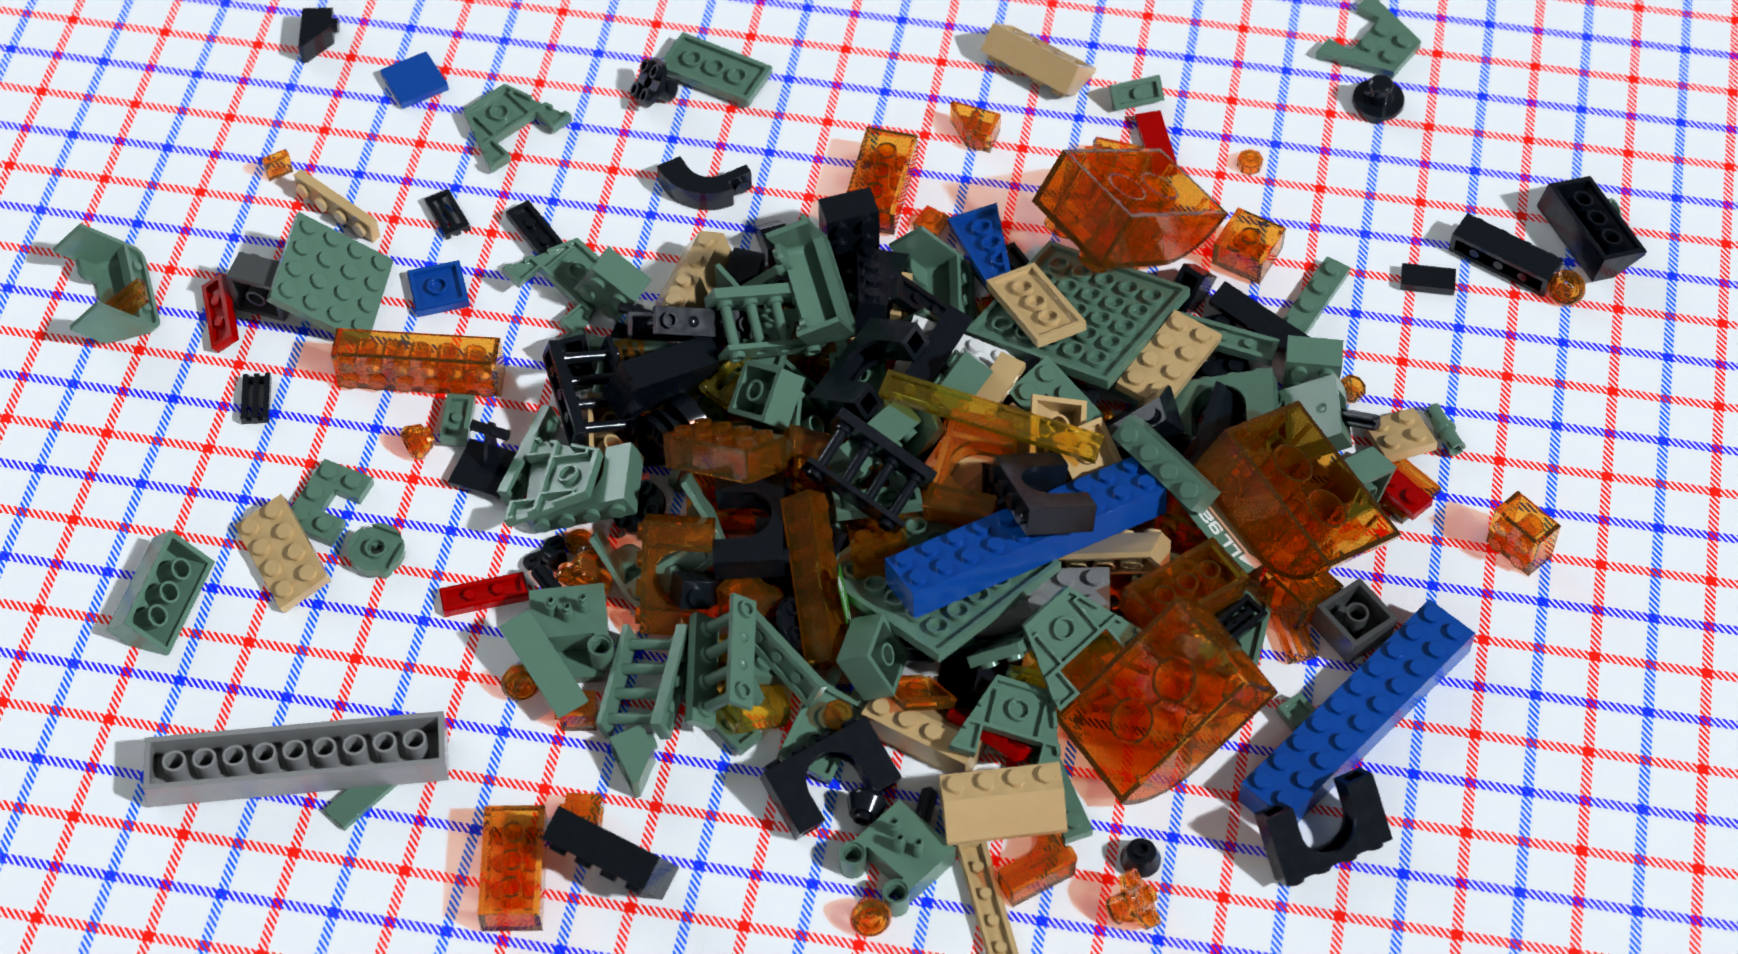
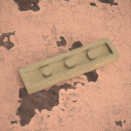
(336, 205)

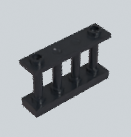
(683, 324)
(571, 405)
(893, 459)

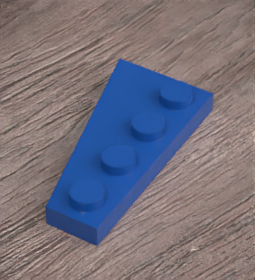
(982, 240)

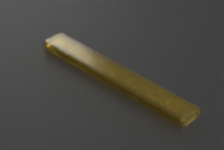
(991, 416)

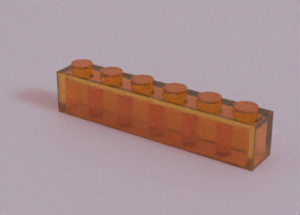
(814, 577)

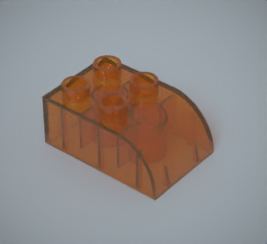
(1126, 207)
(1293, 495)
(1165, 703)

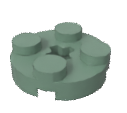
(376, 564)

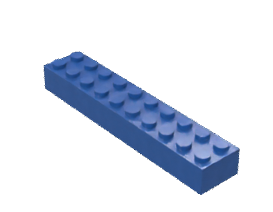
(998, 548)
(1359, 712)

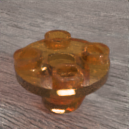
(584, 570)
(1133, 902)

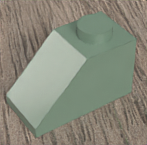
(635, 756)

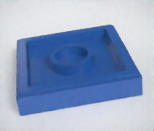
(414, 80)
(438, 288)

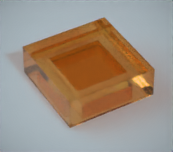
(277, 165)

